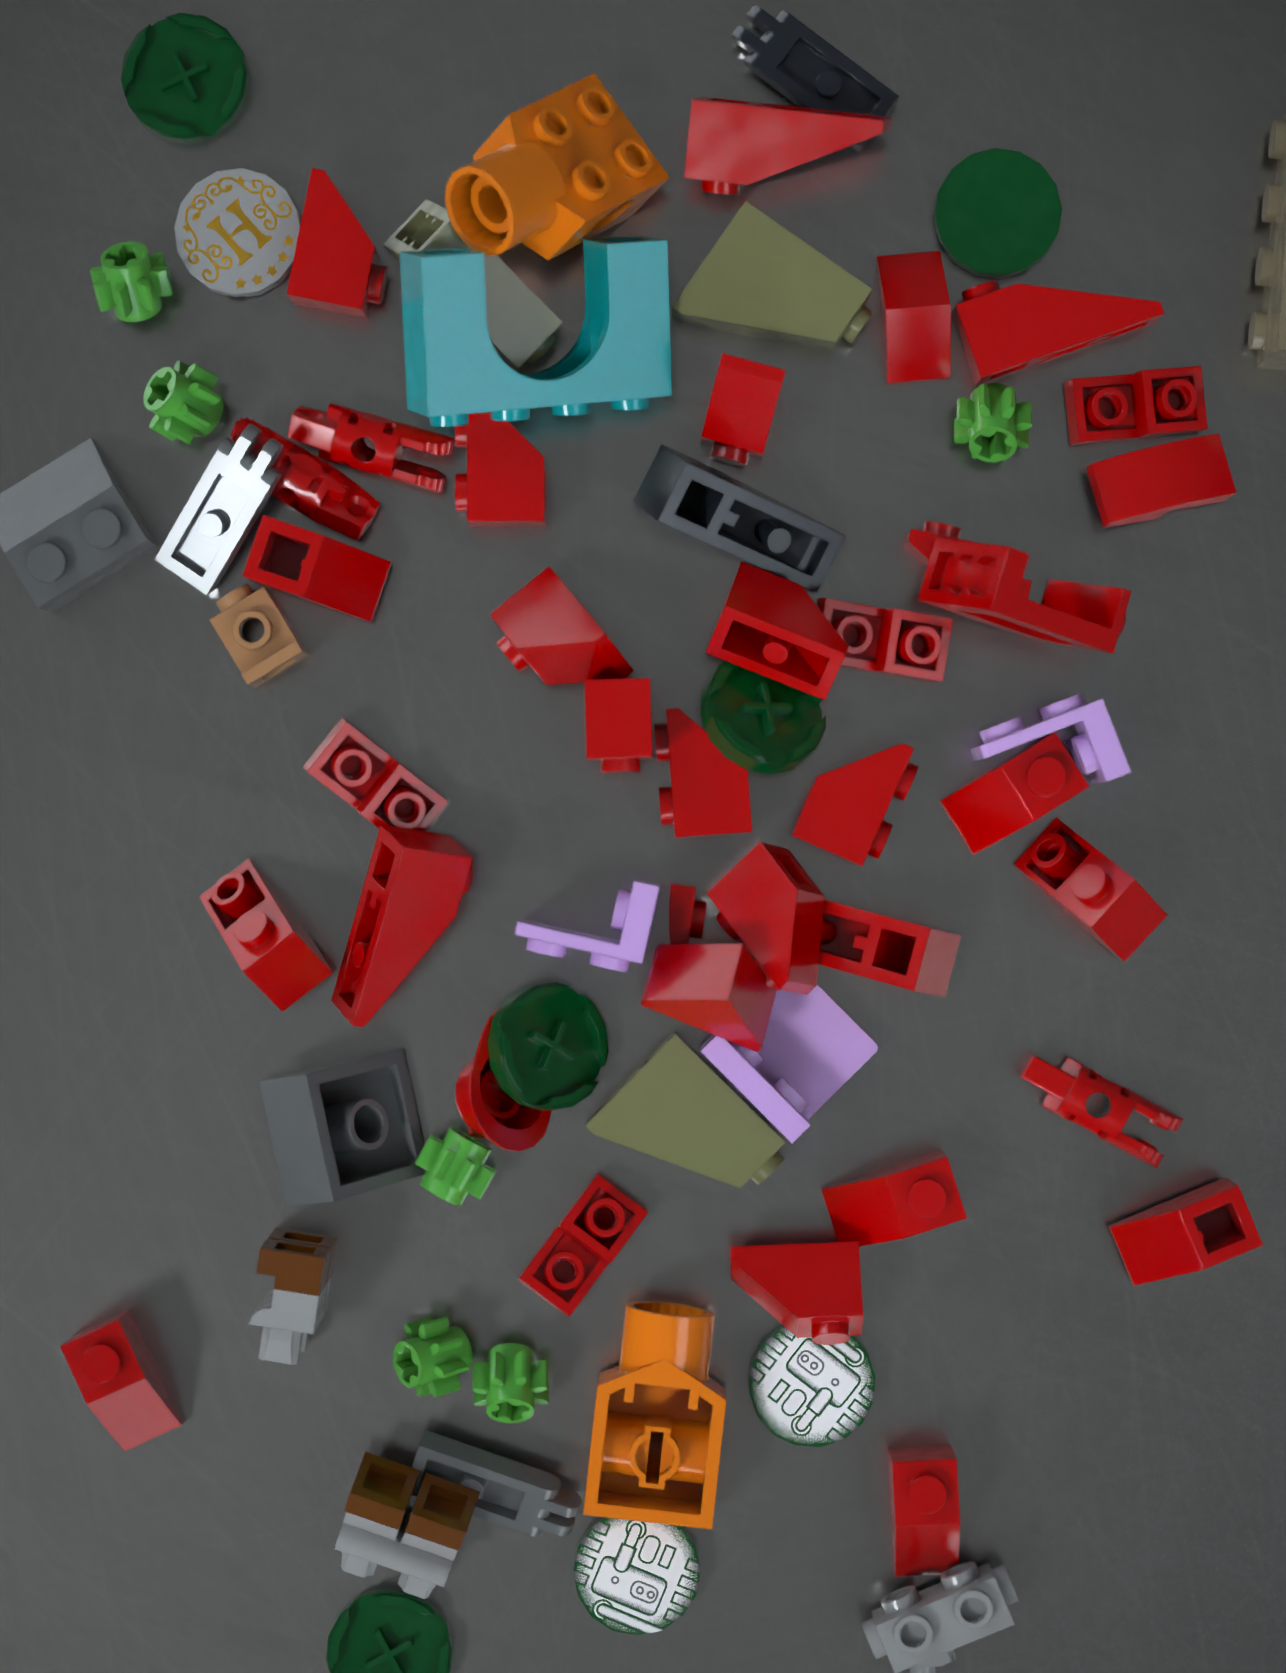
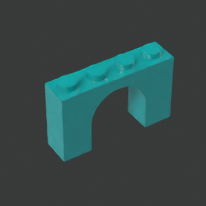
(617, 357)

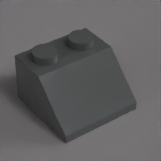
(70, 527)
(343, 1128)

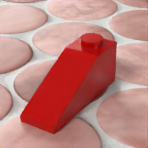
(750, 140)
(1034, 324)
(401, 912)
(887, 949)

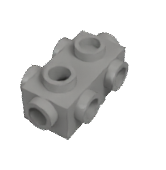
(927, 1625)

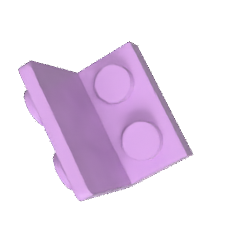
(1093, 743)
(631, 915)
(803, 1060)

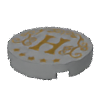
(237, 232)

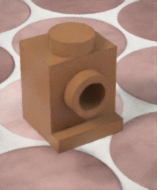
(274, 651)

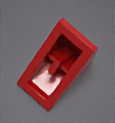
(914, 317)
(712, 990)

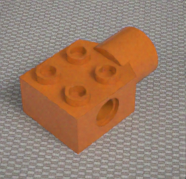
(553, 175)
(658, 1421)

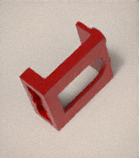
(985, 585)

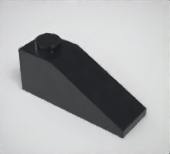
(737, 518)

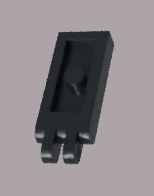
(810, 68)

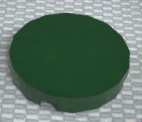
(997, 213)

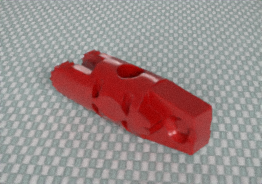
(341, 441)
(315, 486)
(1067, 1098)

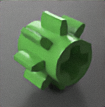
(131, 281)
(183, 402)
(993, 422)
(455, 1166)
(432, 1356)
(510, 1383)

